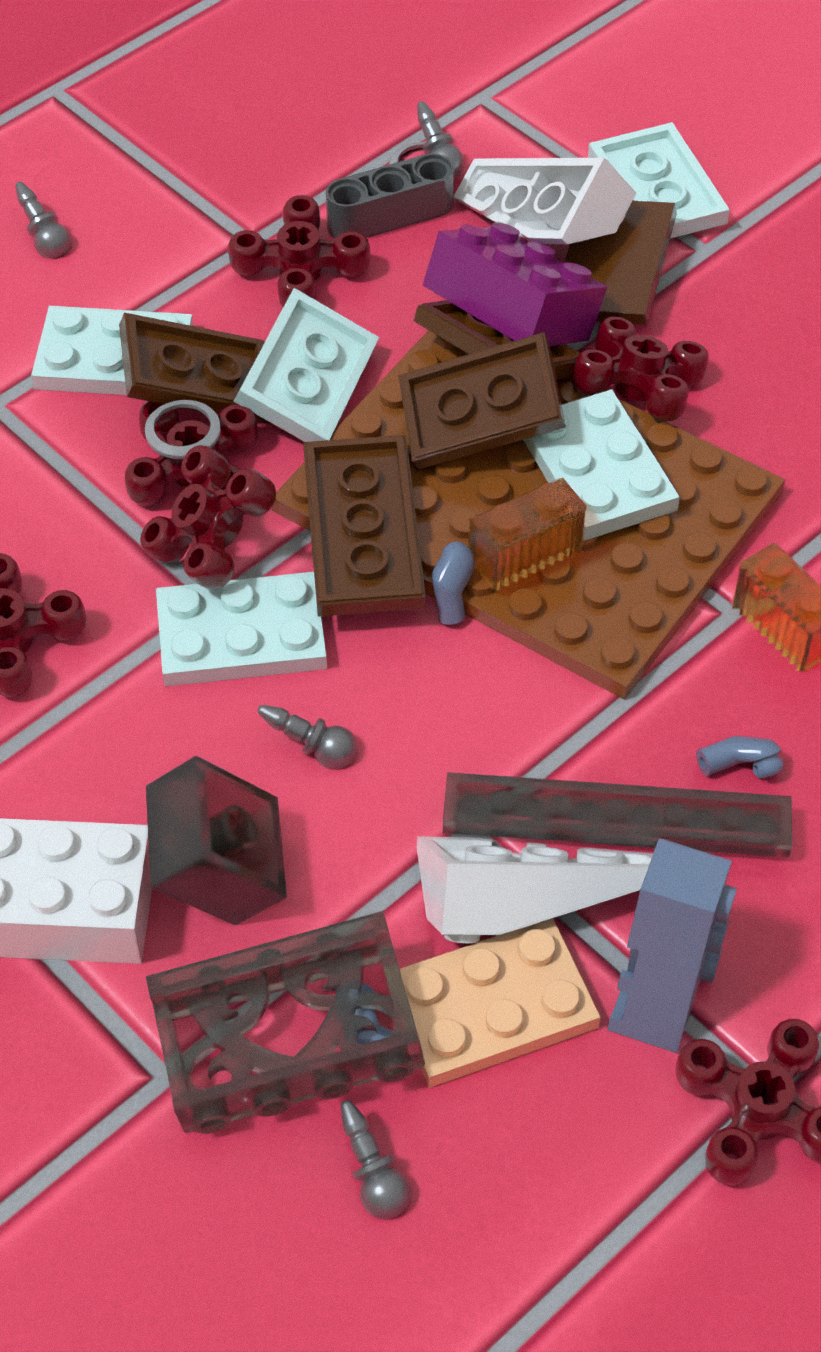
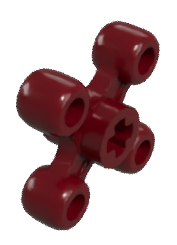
(299, 250)
(640, 368)
(148, 477)
(208, 516)
(58, 615)
(769, 1082)

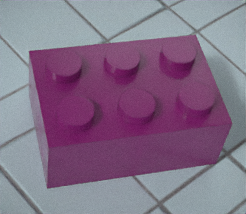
(514, 284)

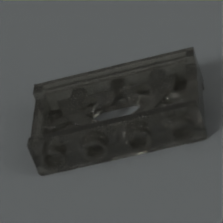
(315, 1071)

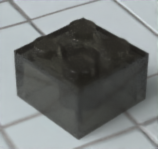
(215, 841)

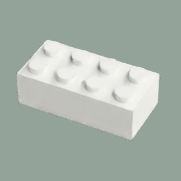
(74, 890)

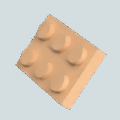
(496, 1001)

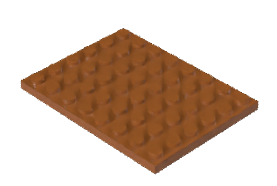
(626, 590)

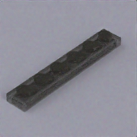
(617, 814)

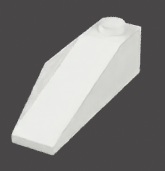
(548, 196)
(493, 891)

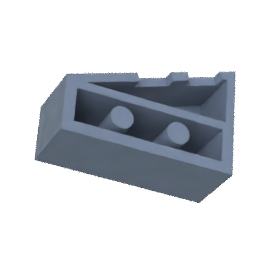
(672, 943)

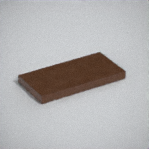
(363, 526)

